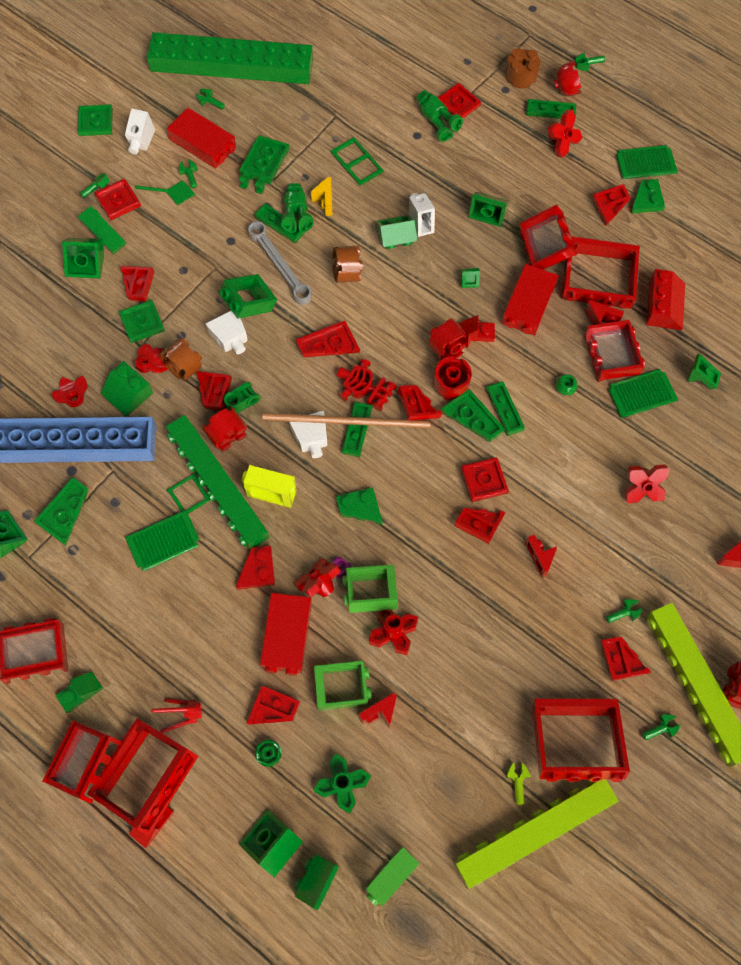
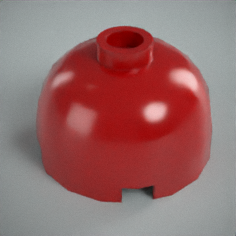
(567, 79)

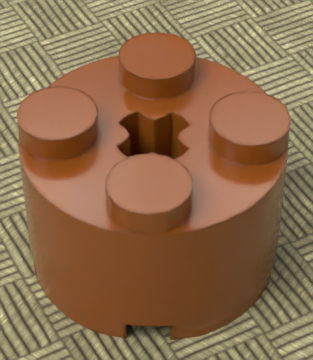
(522, 67)
(347, 264)
(181, 359)

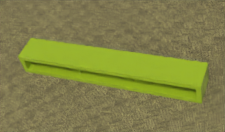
(698, 681)
(534, 833)

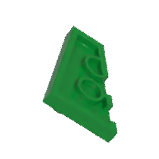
(473, 415)
(62, 512)

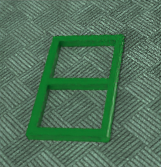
(347, 166)
(193, 477)

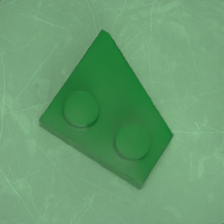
(648, 197)
(360, 505)

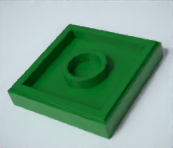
(95, 120)
(141, 321)

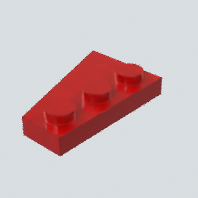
(328, 341)

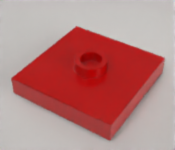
(460, 100)
(117, 199)
(484, 479)

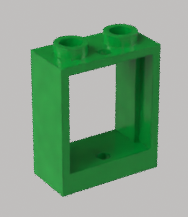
(264, 297)

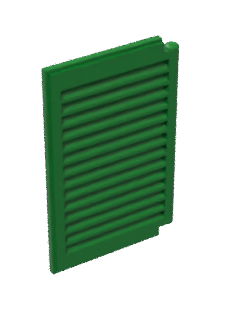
(646, 162)
(642, 393)
(163, 541)

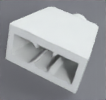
(139, 131)
(421, 206)
(228, 332)
(310, 436)

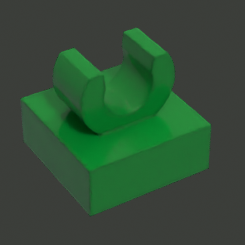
(470, 278)

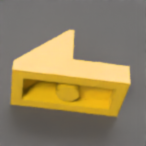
(323, 194)

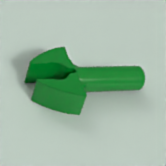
(584, 62)
(207, 98)
(189, 172)
(100, 181)
(625, 611)
(661, 728)

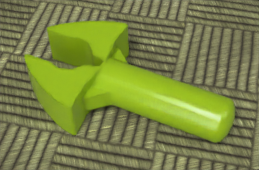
(519, 792)

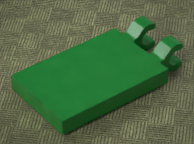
(263, 162)

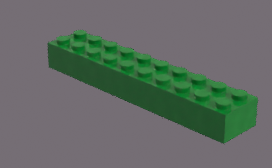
(230, 58)

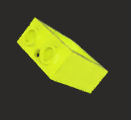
(269, 486)

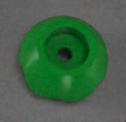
(565, 389)
(268, 760)

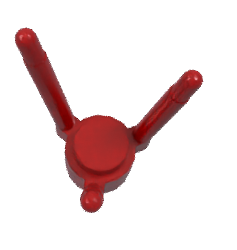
(191, 710)

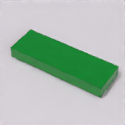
(548, 109)
(272, 219)
(102, 230)
(505, 408)
(356, 433)

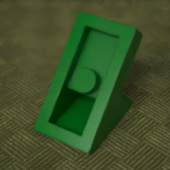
(704, 371)
(79, 691)

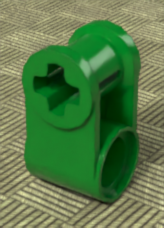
(243, 396)

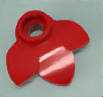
(151, 358)
(69, 390)

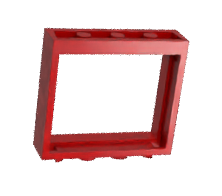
(609, 250)
(581, 707)
(163, 791)

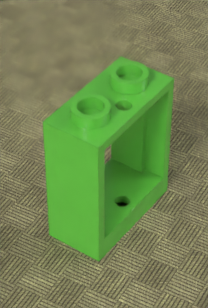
(371, 573)
(336, 668)
(391, 877)

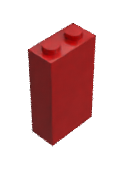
(201, 138)
(530, 299)
(286, 634)

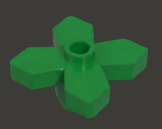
(354, 780)

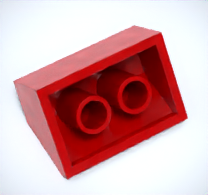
(666, 300)

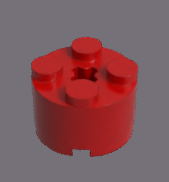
(448, 339)
(452, 377)
(225, 428)

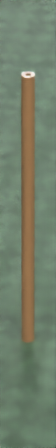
(345, 420)

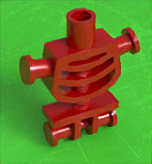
(353, 385)

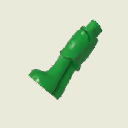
(433, 109)
(296, 203)

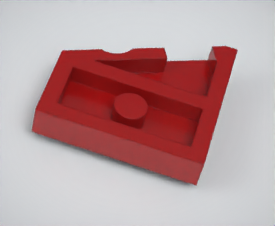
(611, 202)
(137, 282)
(213, 389)
(416, 404)
(479, 523)
(257, 569)
(621, 660)
(273, 707)

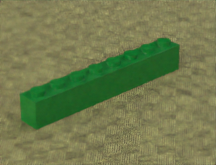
(217, 482)

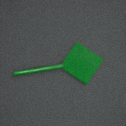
(178, 193)

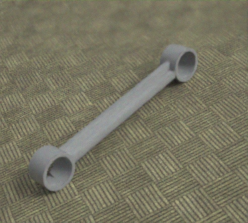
(279, 262)

